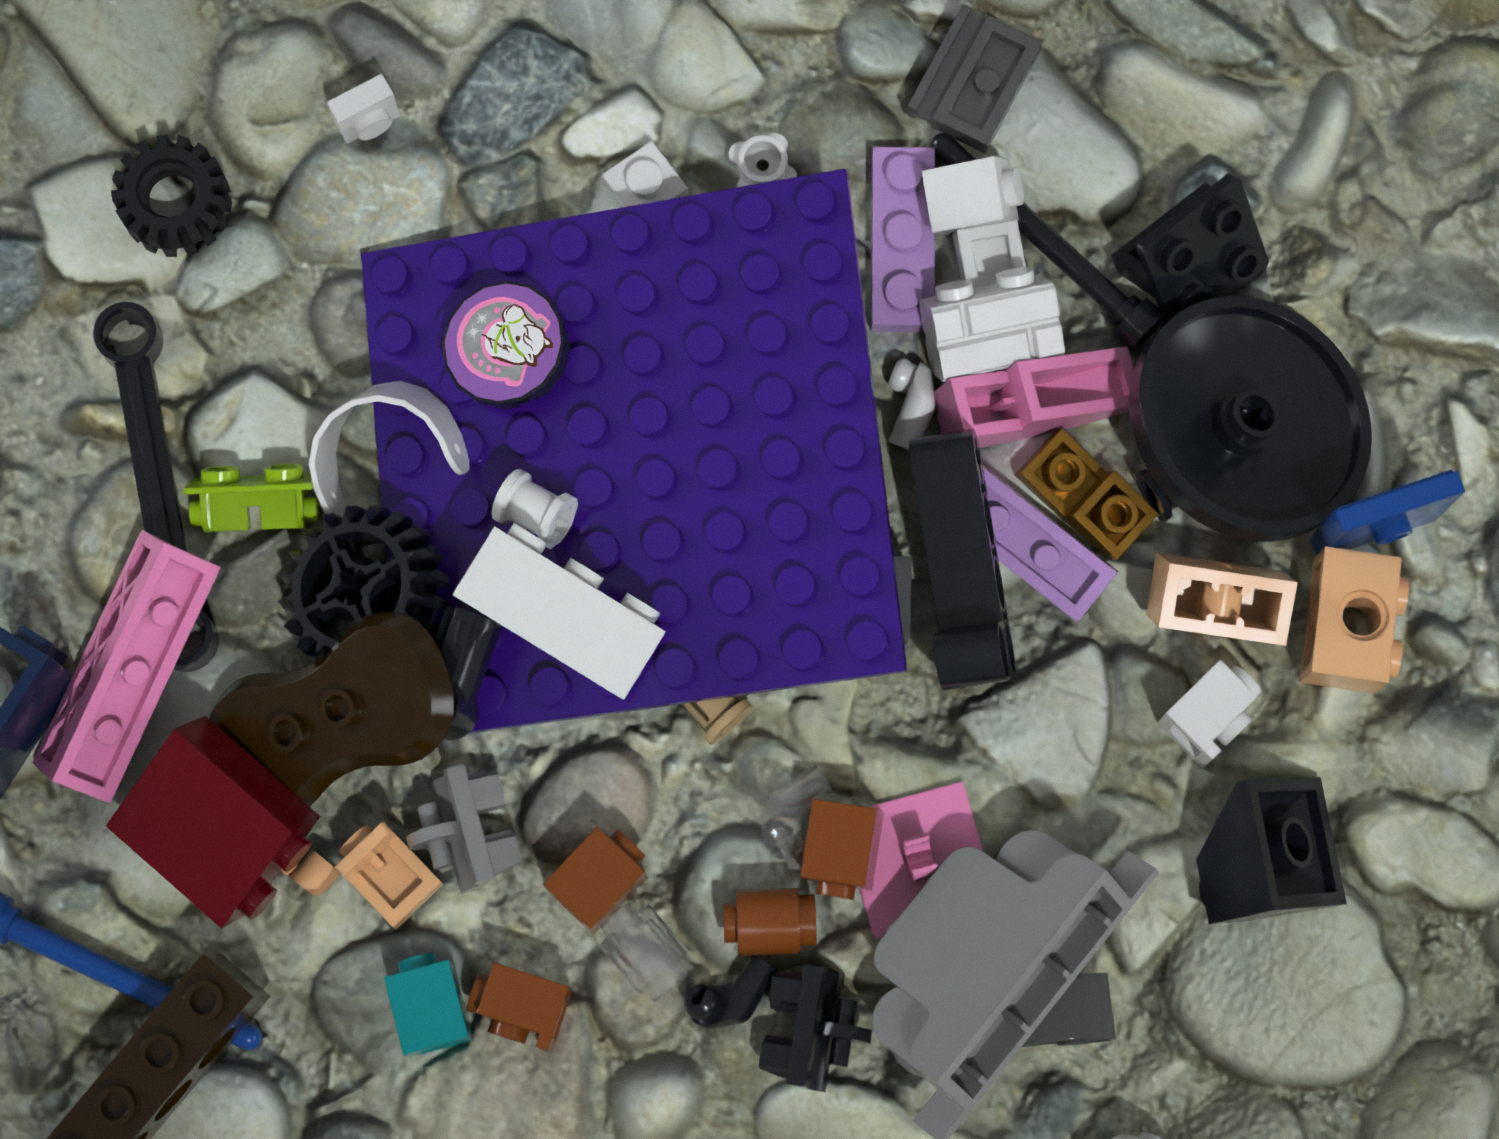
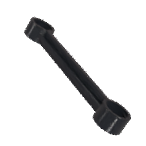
(149, 445)

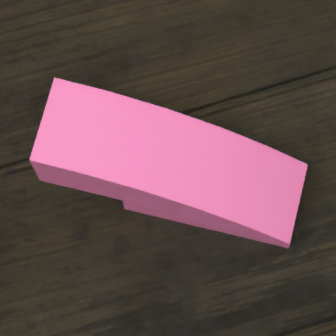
(1037, 396)

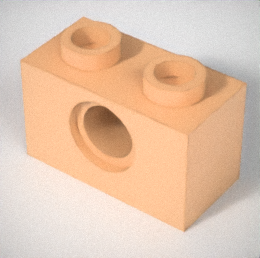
(1332, 652)

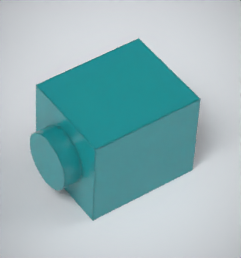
(428, 1005)

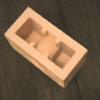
(1221, 599)

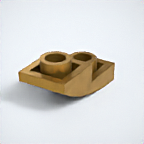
(1085, 495)

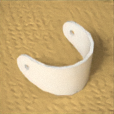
(412, 397)

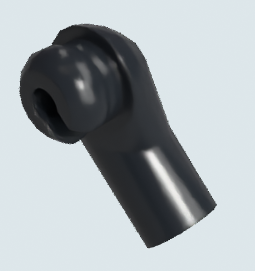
(730, 1002)

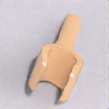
(314, 873)

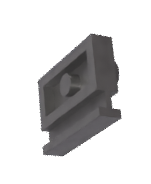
(974, 78)

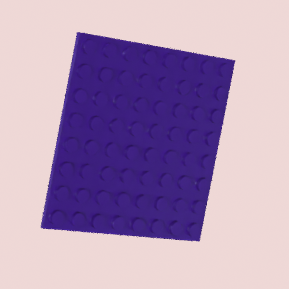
(700, 423)

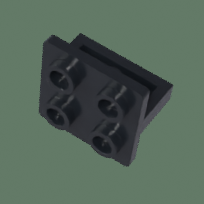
(1196, 248)

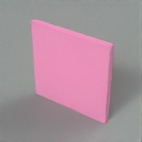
(913, 843)

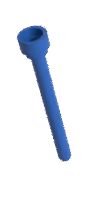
(94, 964)

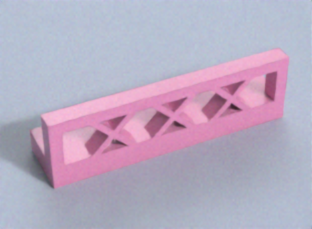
(125, 667)

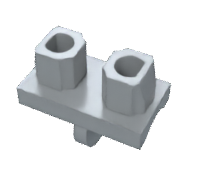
(455, 831)

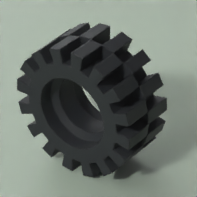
(156, 164)

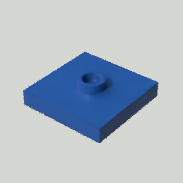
(1389, 514)

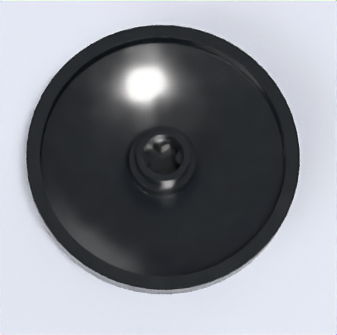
(1250, 419)

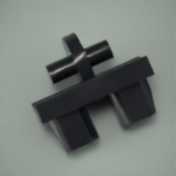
(821, 1028)

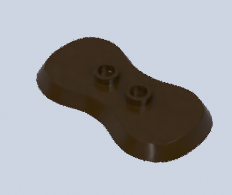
(363, 704)

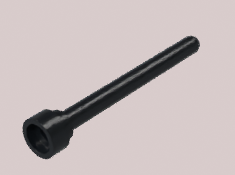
(1131, 317)

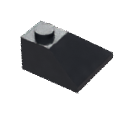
(1270, 853)

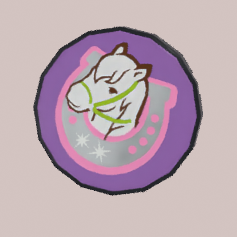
(506, 344)

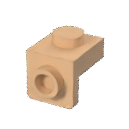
(387, 873)

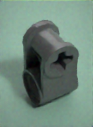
(1079, 1016)

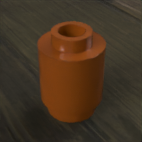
(770, 921)

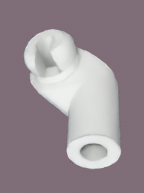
(918, 404)

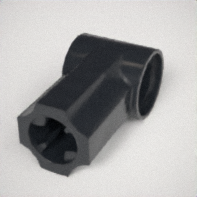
(467, 648)

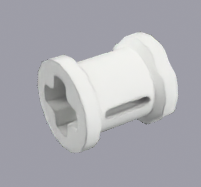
(534, 508)

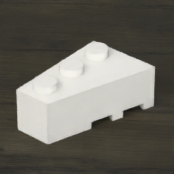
(561, 609)

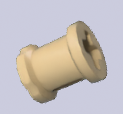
(719, 716)

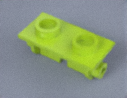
(227, 498)

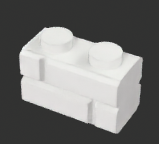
(991, 324)

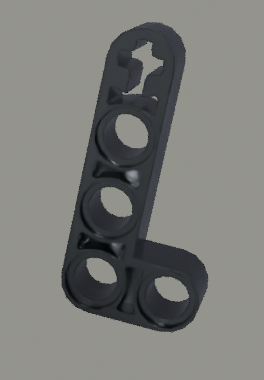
(962, 561)

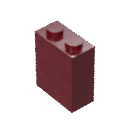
(214, 822)

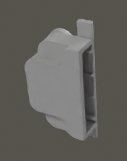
(989, 959)

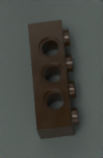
(167, 1054)

